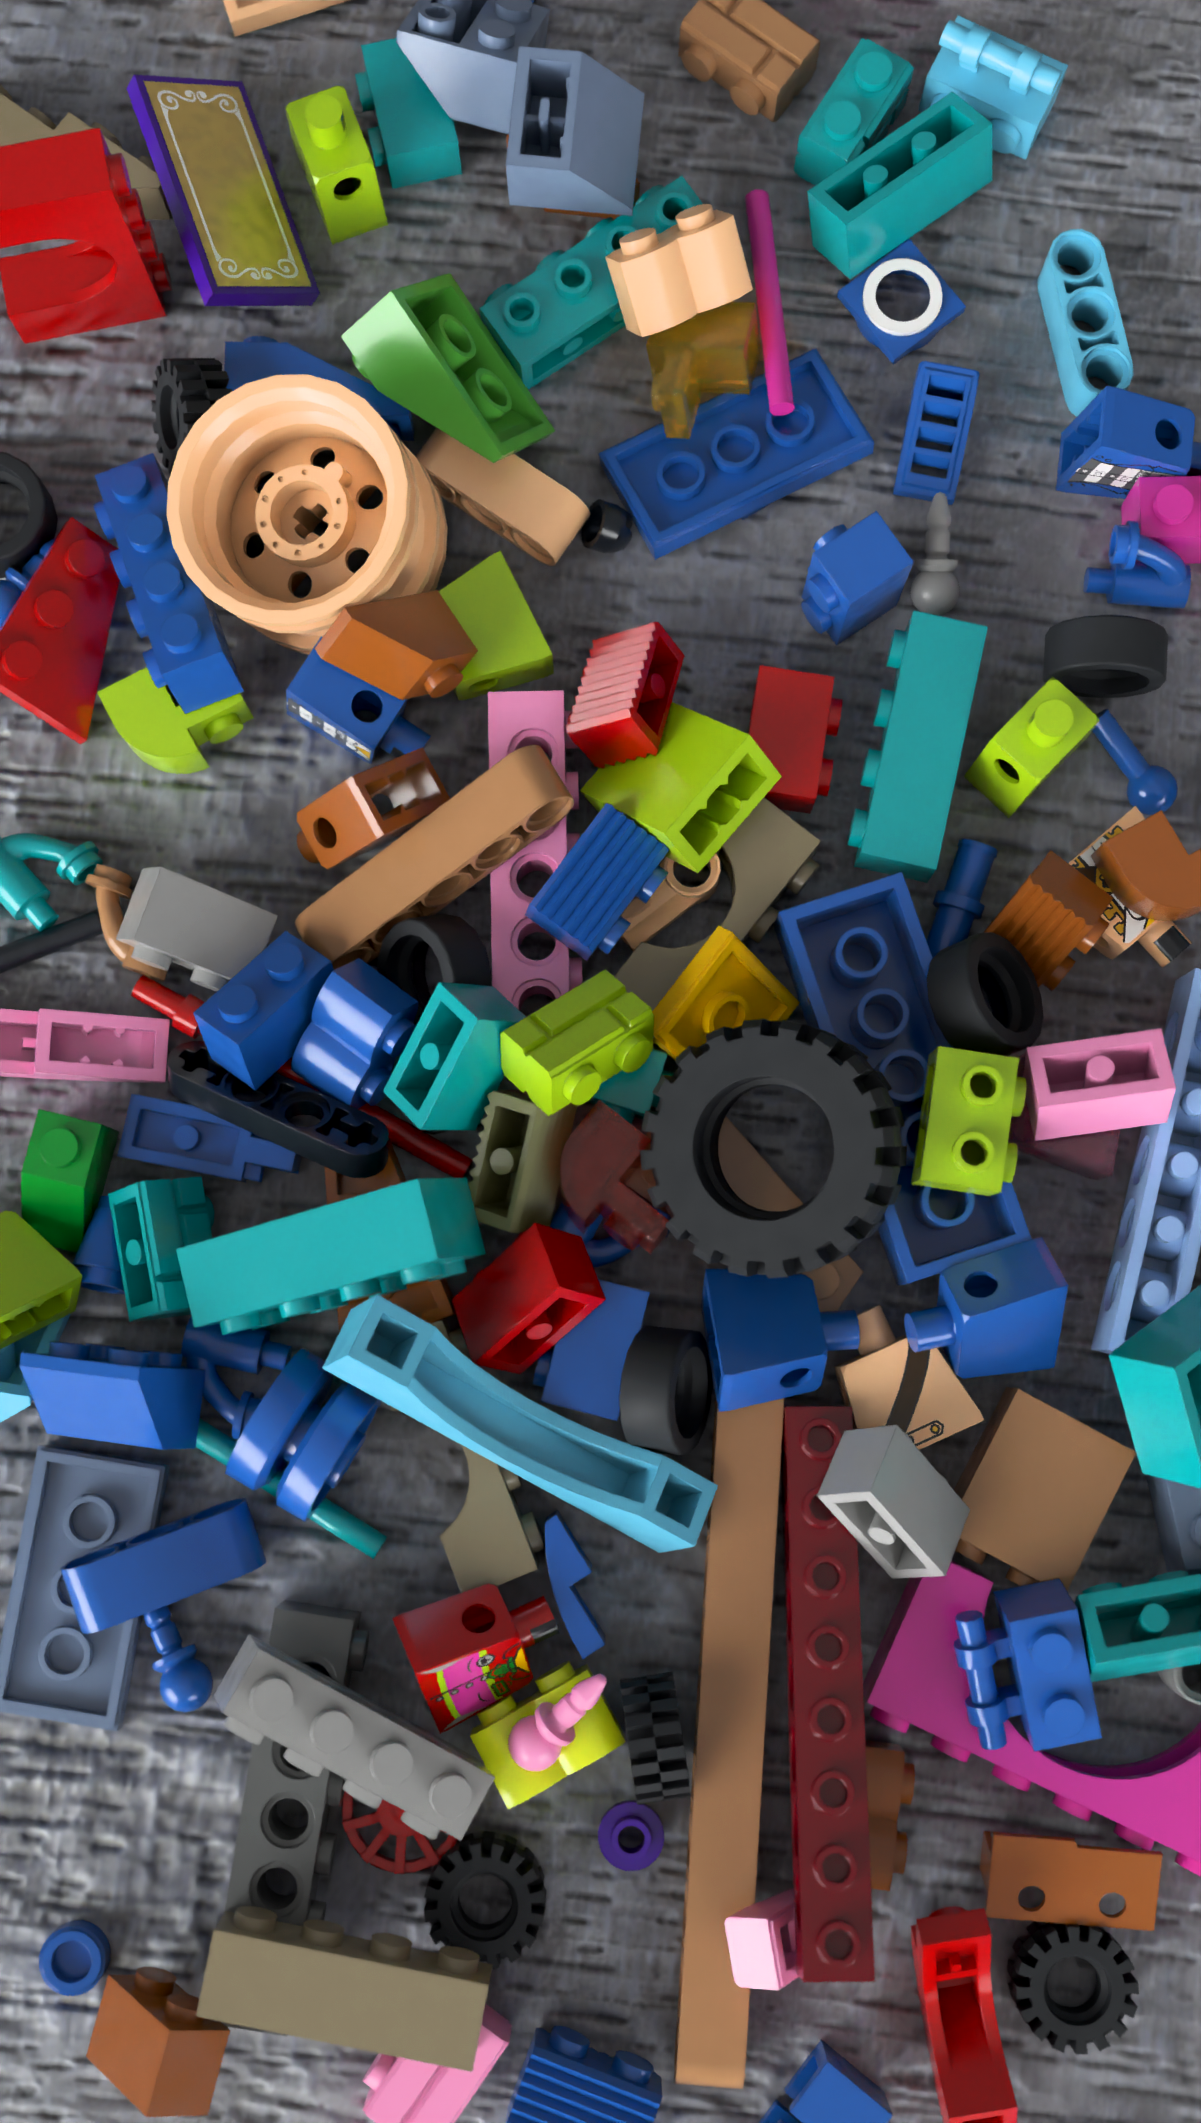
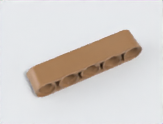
(438, 857)

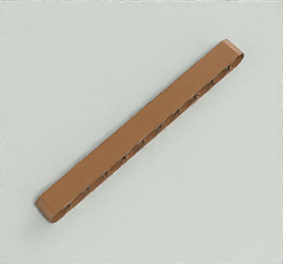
(728, 1741)

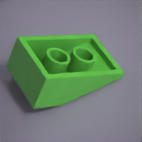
(444, 365)

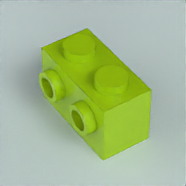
(968, 1121)

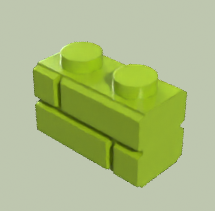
(577, 1043)

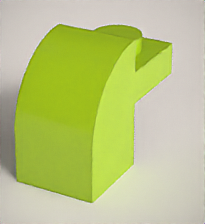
(162, 731)

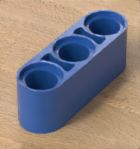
(163, 1565)

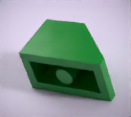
(64, 1176)

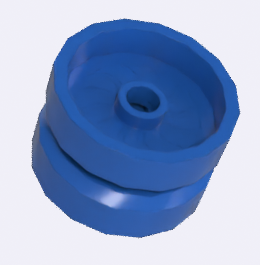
(298, 1430)

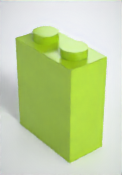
(693, 788)

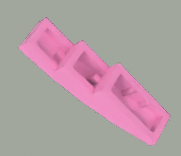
(83, 1046)

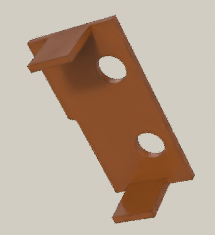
(1071, 1880)

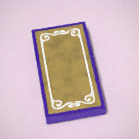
(223, 192)

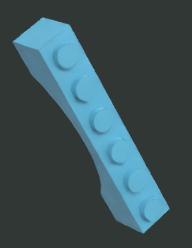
(436, 1384)

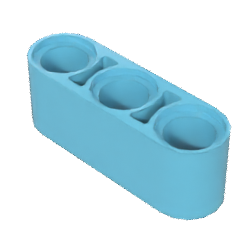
(1086, 299)

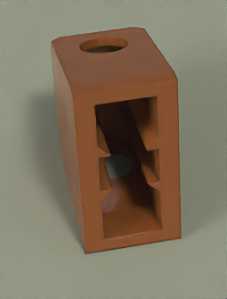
(347, 821)

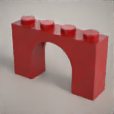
(81, 193)

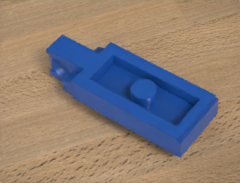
(198, 1142)

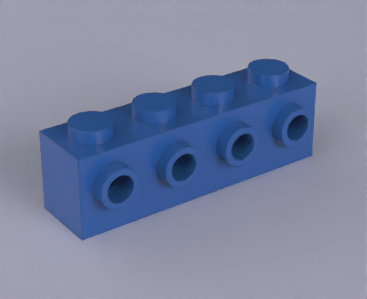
(168, 606)

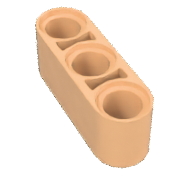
(506, 496)

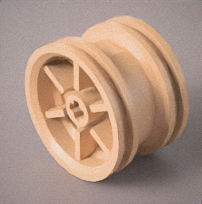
(278, 430)

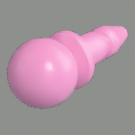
(538, 1738)

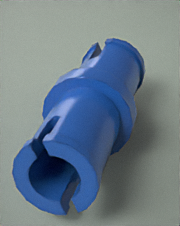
(962, 894)

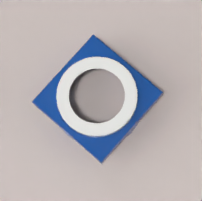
(892, 336)

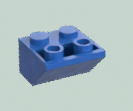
(116, 1394)

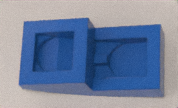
(566, 1566)

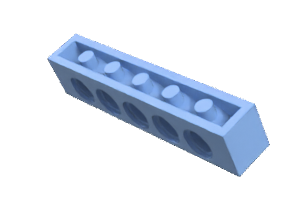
(1162, 1206)

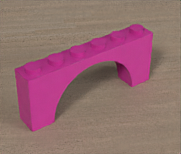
(921, 1684)

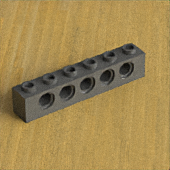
(263, 1840)

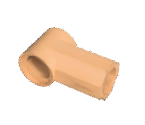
(666, 903)

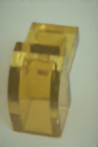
(703, 354)

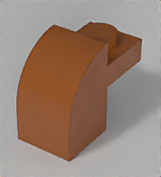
(1152, 870)

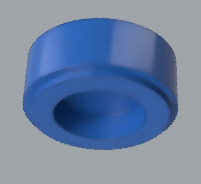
(74, 1958)

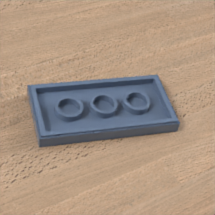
(73, 1509)

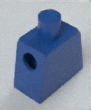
(995, 1313)
(769, 1336)

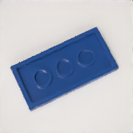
(735, 457)

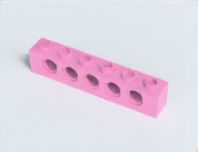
(515, 722)

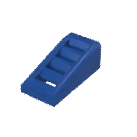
(943, 393)

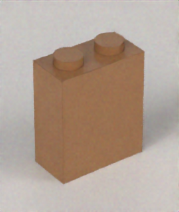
(1038, 1489)

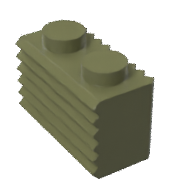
(518, 1161)

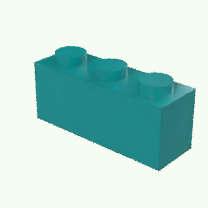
(901, 184)

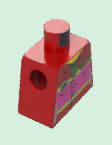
(472, 1650)

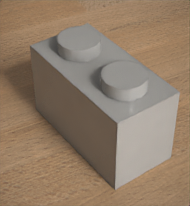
(193, 927)
(894, 1502)

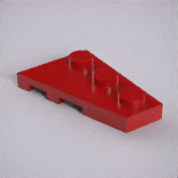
(60, 632)

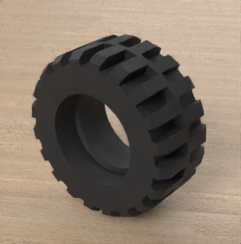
(688, 1163)

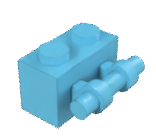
(998, 79)

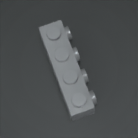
(353, 1738)

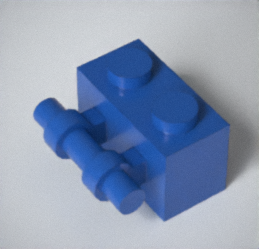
(1045, 1666)

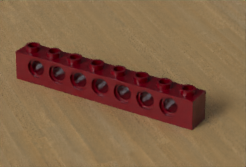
(825, 1711)

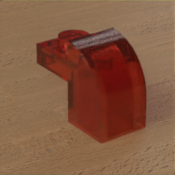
(593, 1178)

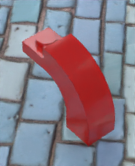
(960, 2016)

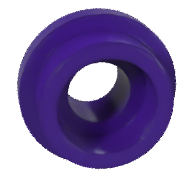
(630, 1814)

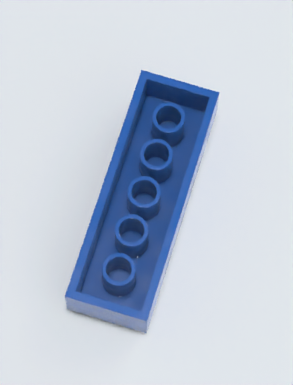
(863, 977)

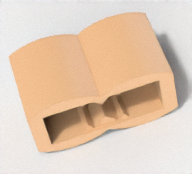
(678, 271)

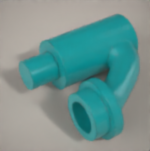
(22, 890)

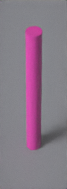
(769, 303)

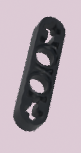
(342, 1141)

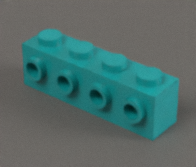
(571, 294)
(919, 746)
(1141, 1625)

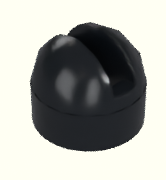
(607, 528)

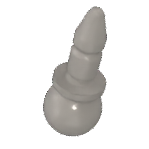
(935, 586)

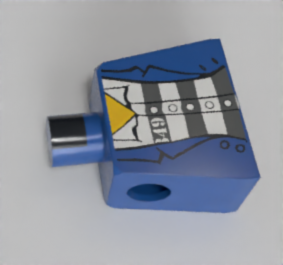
(1126, 439)
(328, 699)

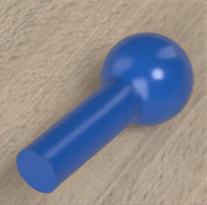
(1149, 786)

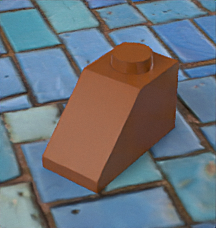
(400, 645)

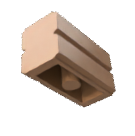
(749, 53)

